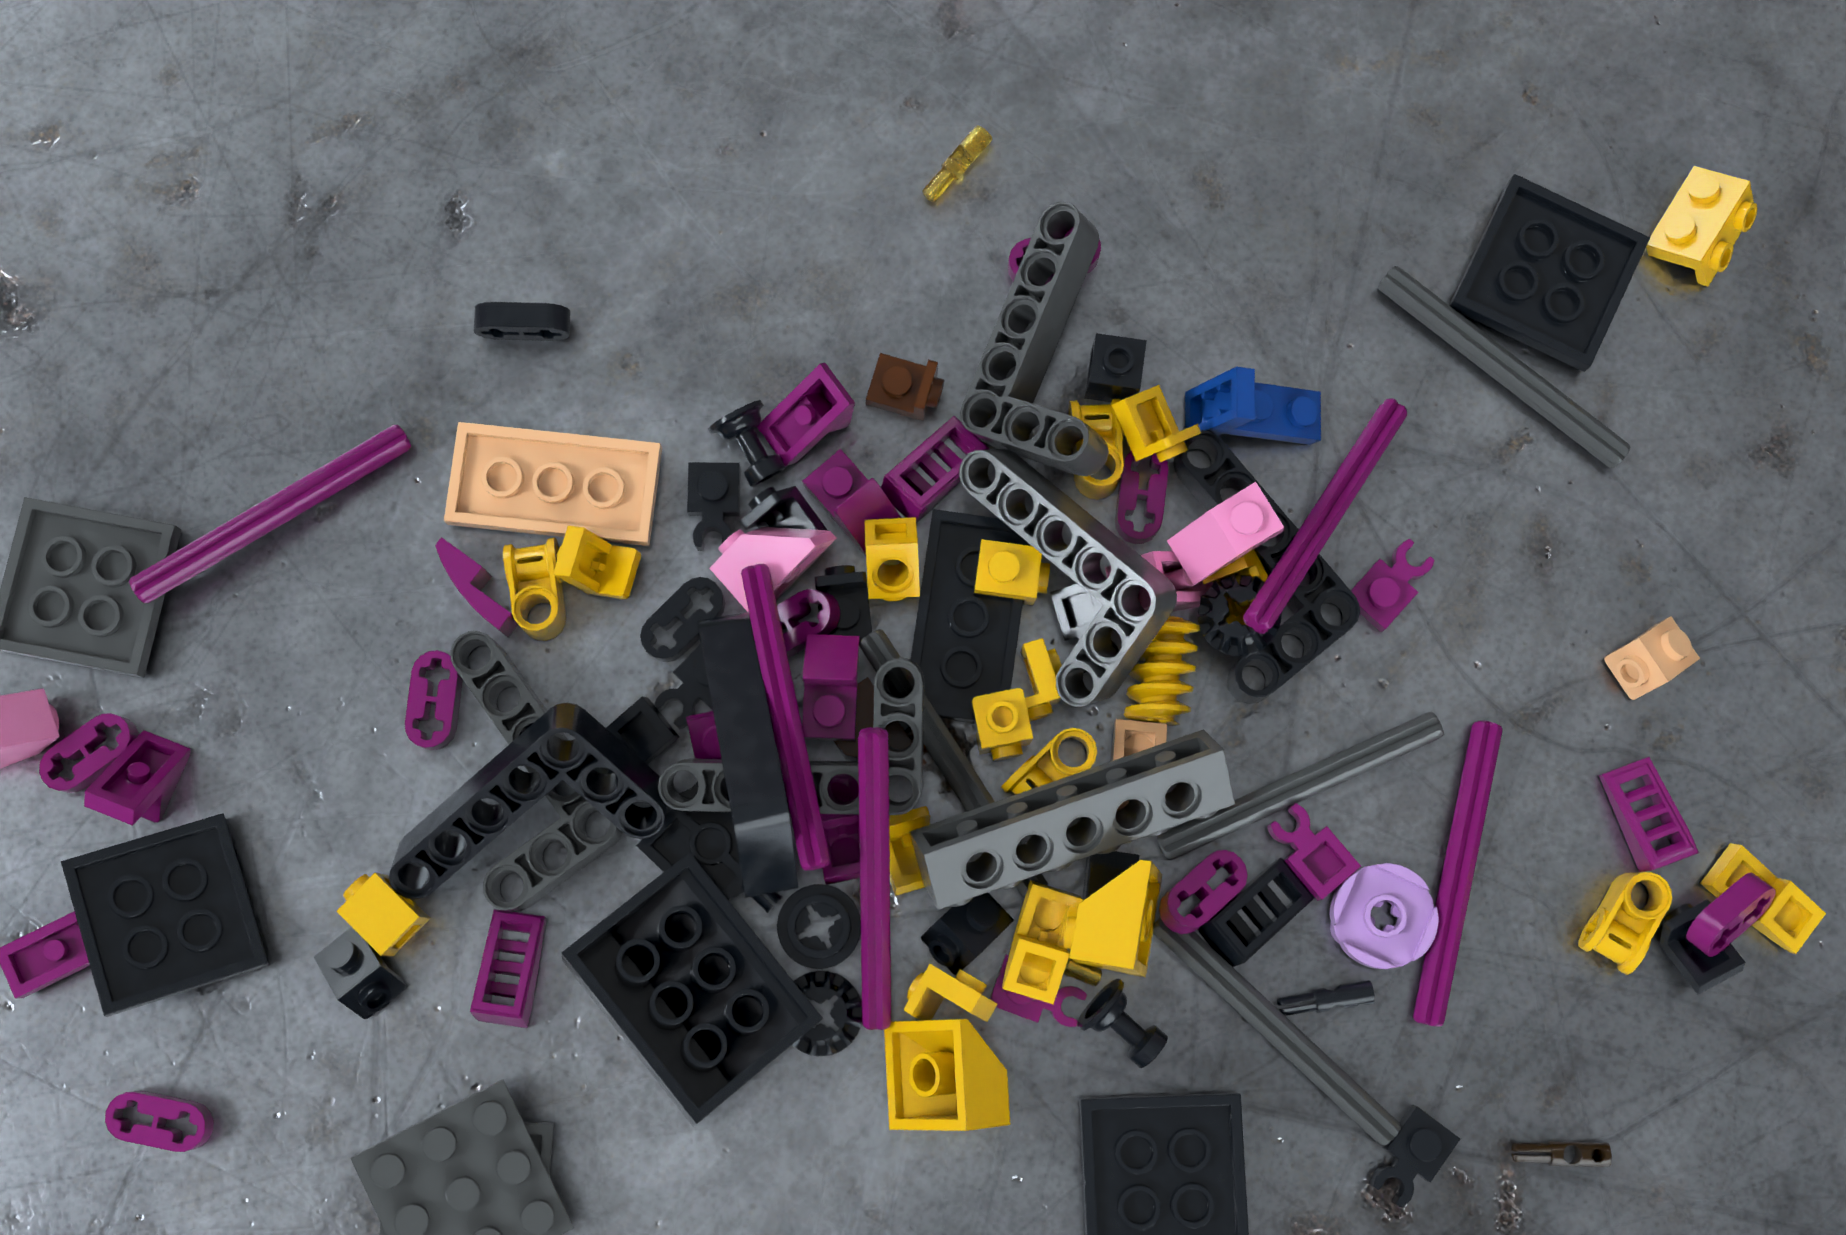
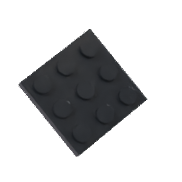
(1549, 272)
(164, 914)
(1164, 1165)

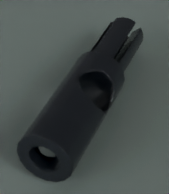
(1323, 1000)

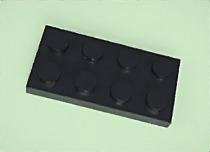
(960, 636)

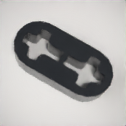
(522, 321)
(674, 611)

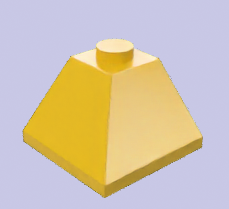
(1117, 922)
(943, 1077)

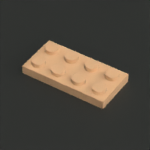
(553, 481)

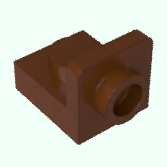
(905, 386)

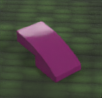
(470, 580)
(842, 834)

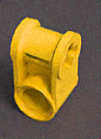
(1104, 422)
(532, 582)
(1047, 766)
(1624, 922)

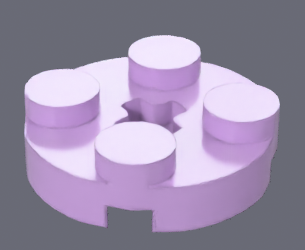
(1411, 905)

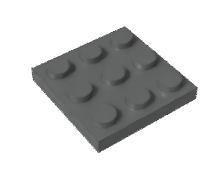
(71, 589)
(463, 1174)

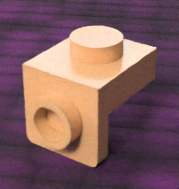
(1652, 658)

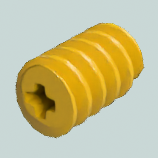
(1161, 675)

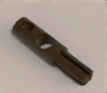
(1586, 1153)

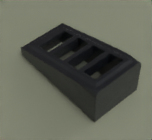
(1229, 932)

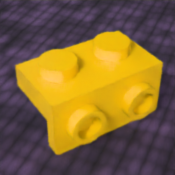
(1704, 223)

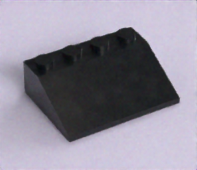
(690, 988)

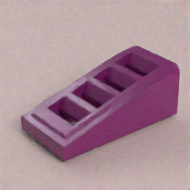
(909, 490)
(1638, 840)
(524, 992)

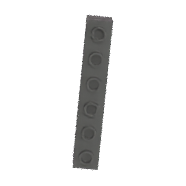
(1046, 811)

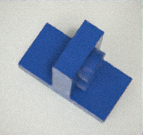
(1242, 407)

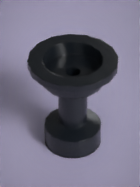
(741, 426)
(1107, 1011)

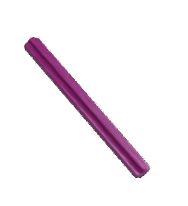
(269, 514)
(1324, 517)
(785, 718)
(1458, 872)
(874, 877)

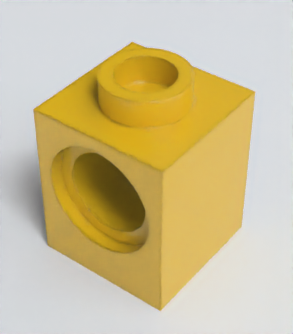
(892, 541)
(381, 914)

